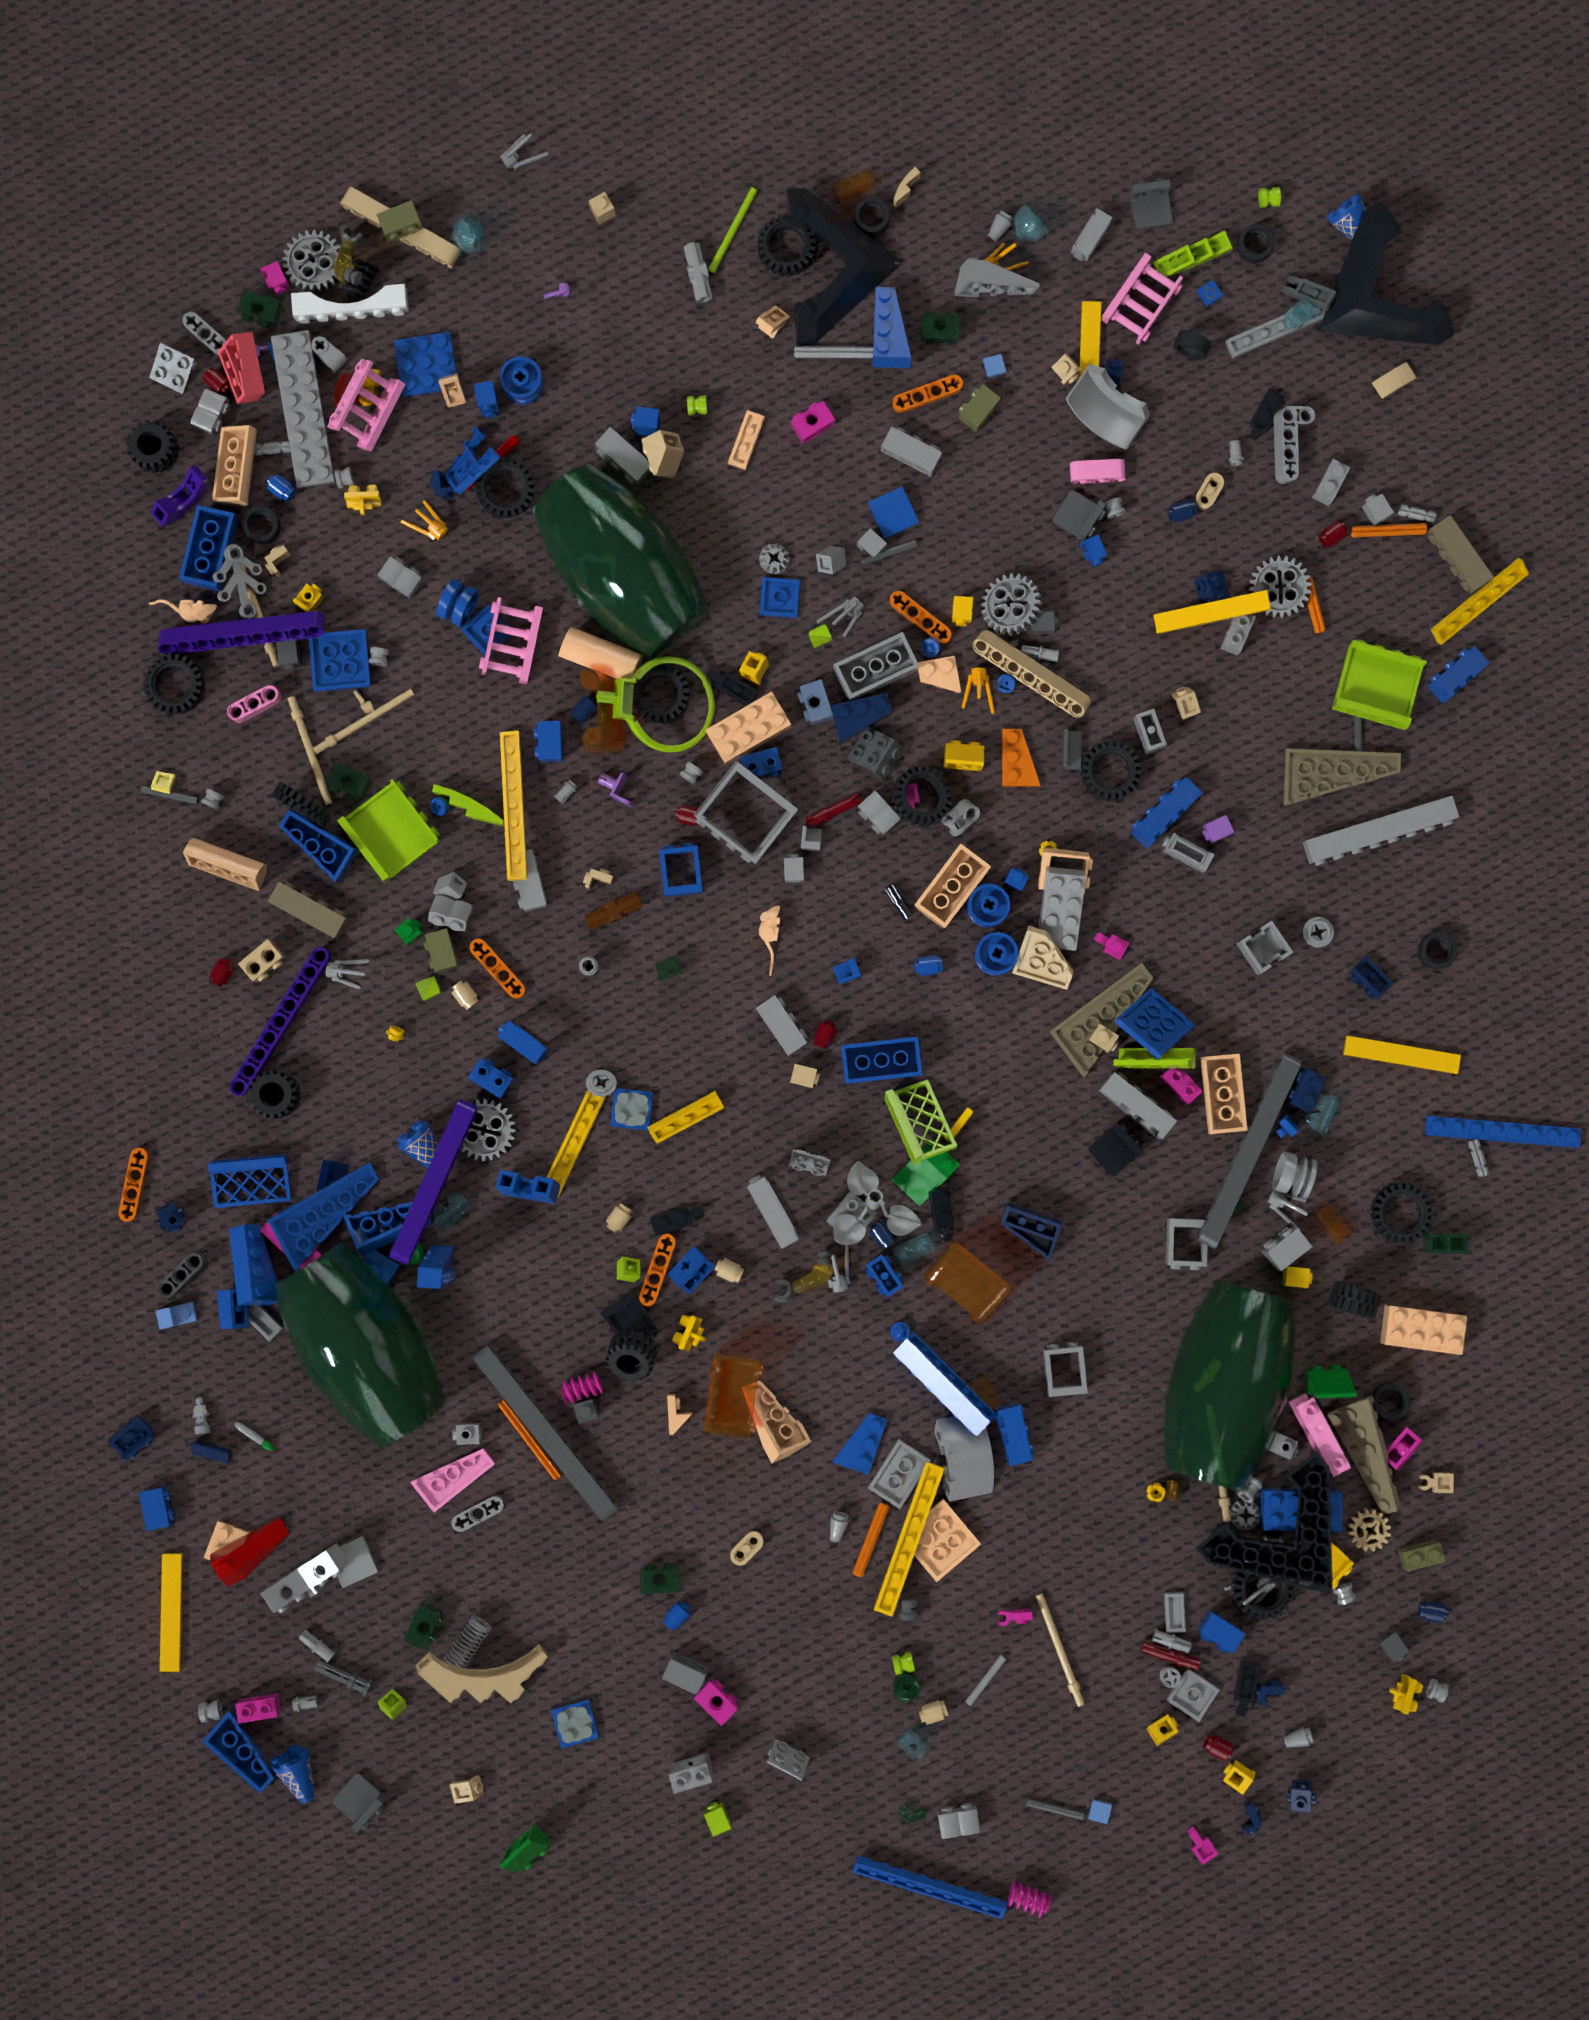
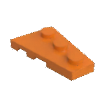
(1016, 761)

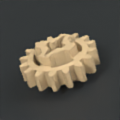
(1364, 1535)

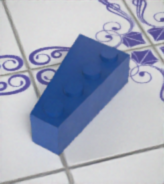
(890, 339)
(1169, 809)
(323, 846)
(377, 1227)
(252, 1267)
(437, 1268)
(239, 1751)

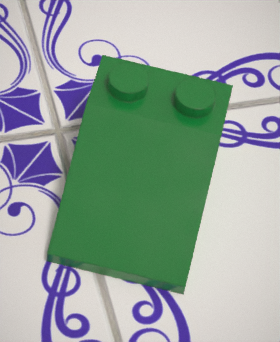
(925, 1176)
(1329, 1382)
(525, 1850)

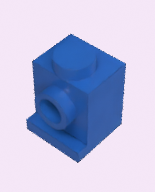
(1094, 550)
(1016, 879)

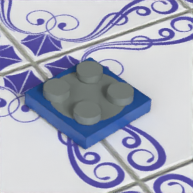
(631, 1109)
(575, 1723)

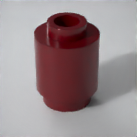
(216, 381)
(1333, 534)
(686, 815)
(221, 972)
(825, 1034)
(1218, 1747)

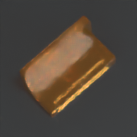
(853, 186)
(1332, 1224)
(986, 1391)

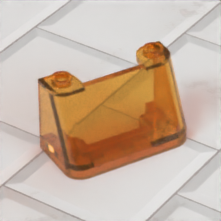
(610, 733)
(968, 1281)
(732, 1395)

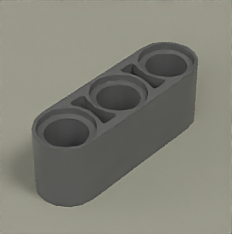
(173, 1278)

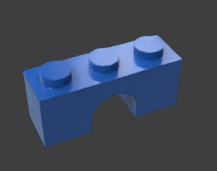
(536, 1189)

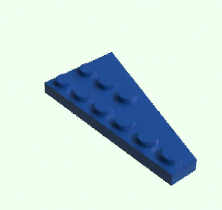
(314, 1217)

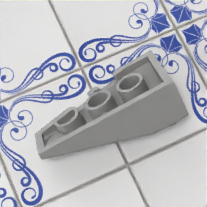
(982, 276)

